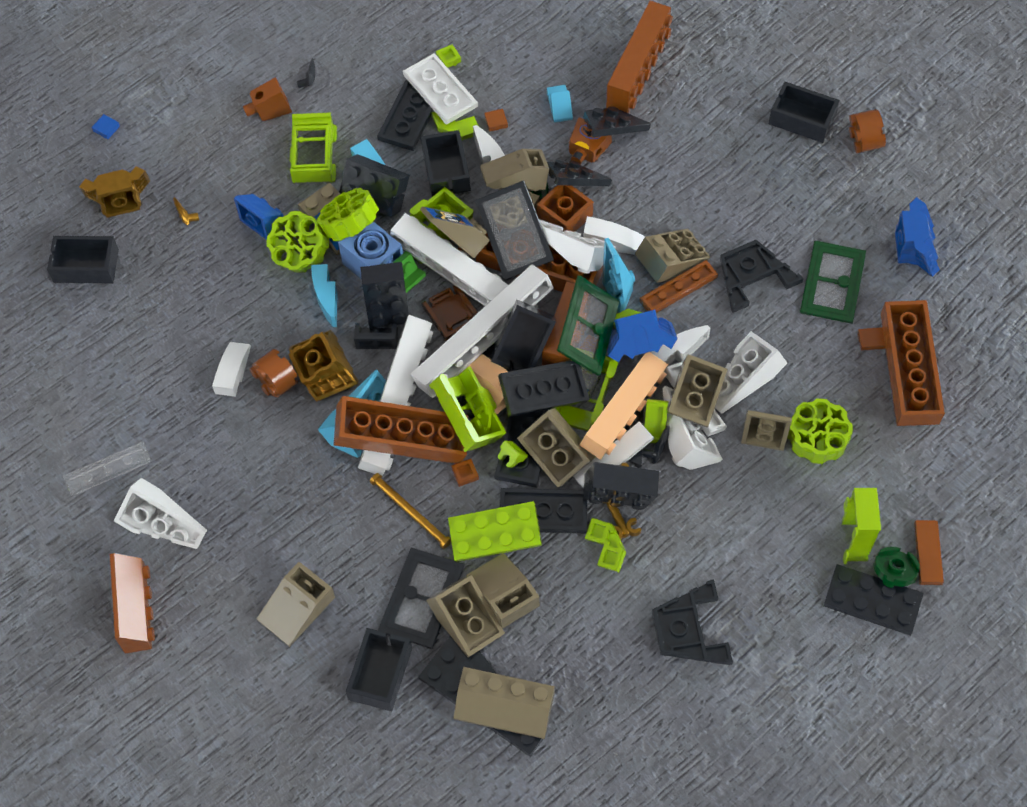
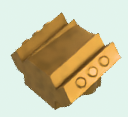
(117, 191)
(322, 365)

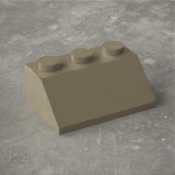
(555, 447)

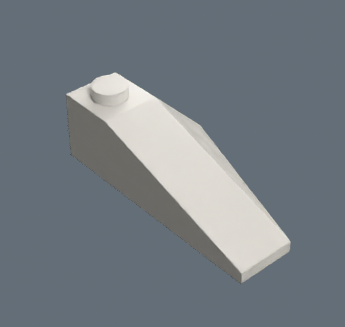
(578, 251)
(750, 368)
(687, 441)
(154, 513)

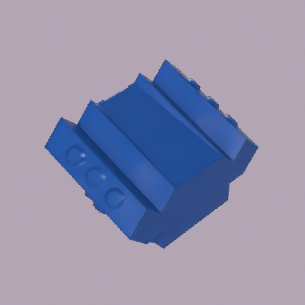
(915, 238)
(640, 335)

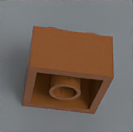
(565, 208)

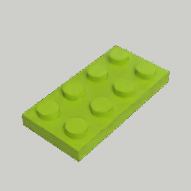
(494, 531)

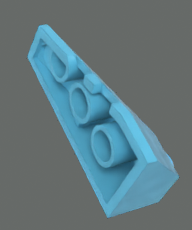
(616, 277)
(369, 389)

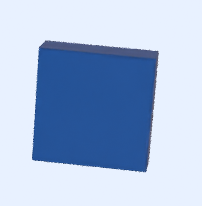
(105, 126)

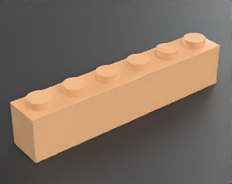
(623, 405)

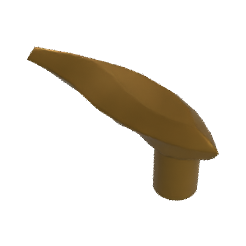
(185, 217)

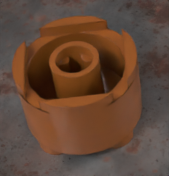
(867, 131)
(274, 373)

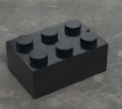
(803, 112)
(445, 162)
(379, 180)
(83, 259)
(384, 294)
(523, 337)
(620, 485)
(379, 669)

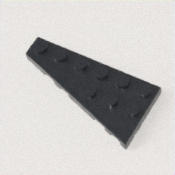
(444, 676)

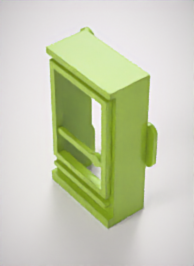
(313, 172)
(443, 197)
(461, 385)
(585, 419)
(863, 511)

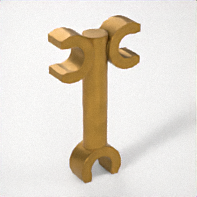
(623, 529)

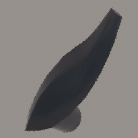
(310, 76)
(659, 447)

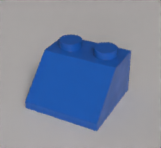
(256, 213)

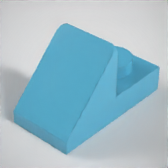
(560, 103)

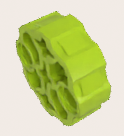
(347, 214)
(297, 221)
(809, 431)

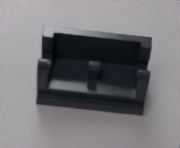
(376, 337)

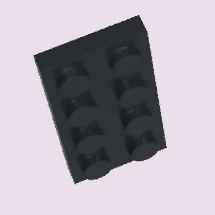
(406, 119)
(543, 387)
(524, 472)
(556, 508)
(872, 601)

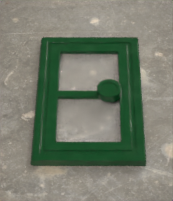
(833, 282)
(588, 325)

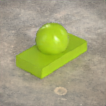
(656, 418)

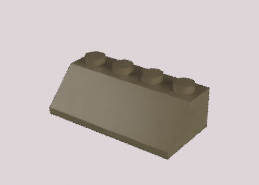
(504, 702)

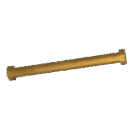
(410, 510)

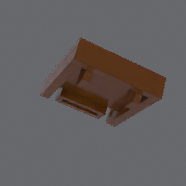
(449, 311)

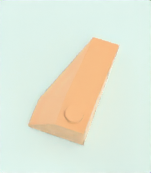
(487, 375)

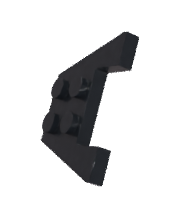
(748, 265)
(680, 629)

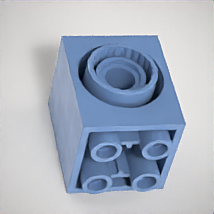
(369, 248)

